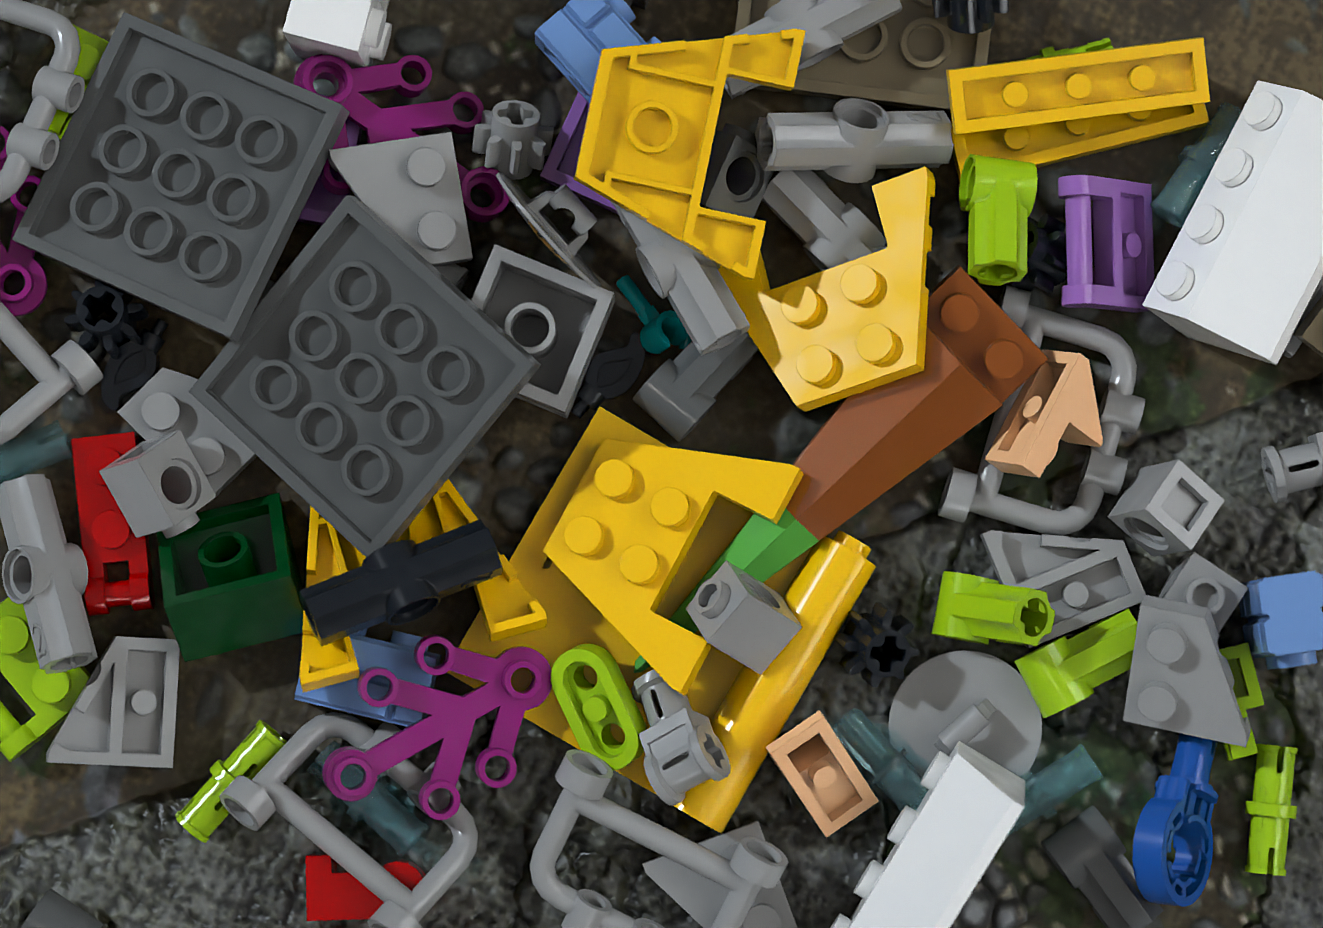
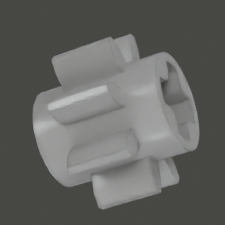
(513, 139)

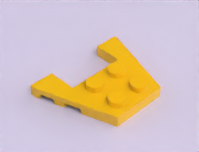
(656, 128)
(855, 320)
(635, 526)
(502, 600)

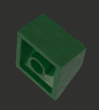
(232, 579)

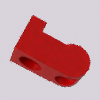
(341, 896)

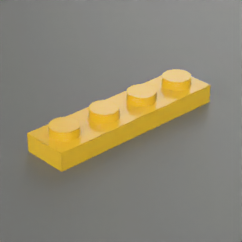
(1078, 85)
(1076, 138)

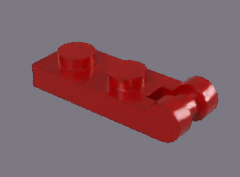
(104, 530)

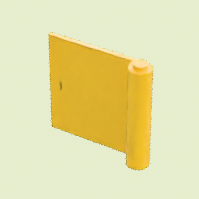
(740, 703)

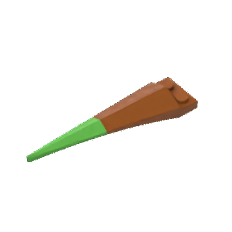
(888, 432)

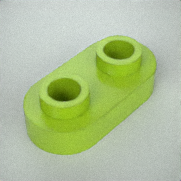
(594, 708)

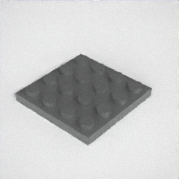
(181, 176)
(364, 377)

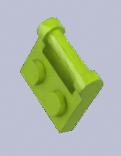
(46, 694)

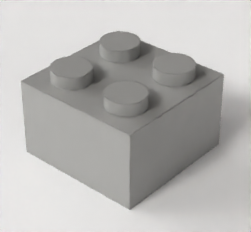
(550, 317)

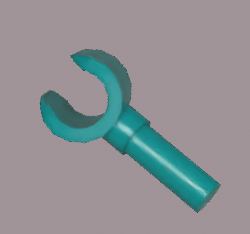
(652, 334)

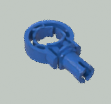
(1181, 812)

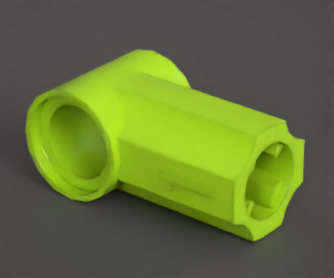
(998, 202)
(983, 609)
(1071, 667)

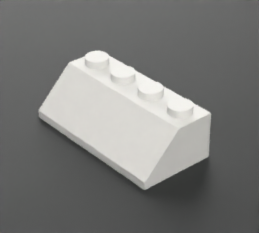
(1253, 233)
(940, 845)

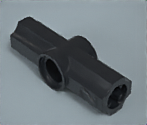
(401, 582)

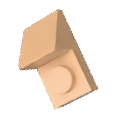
(1050, 407)
(822, 774)

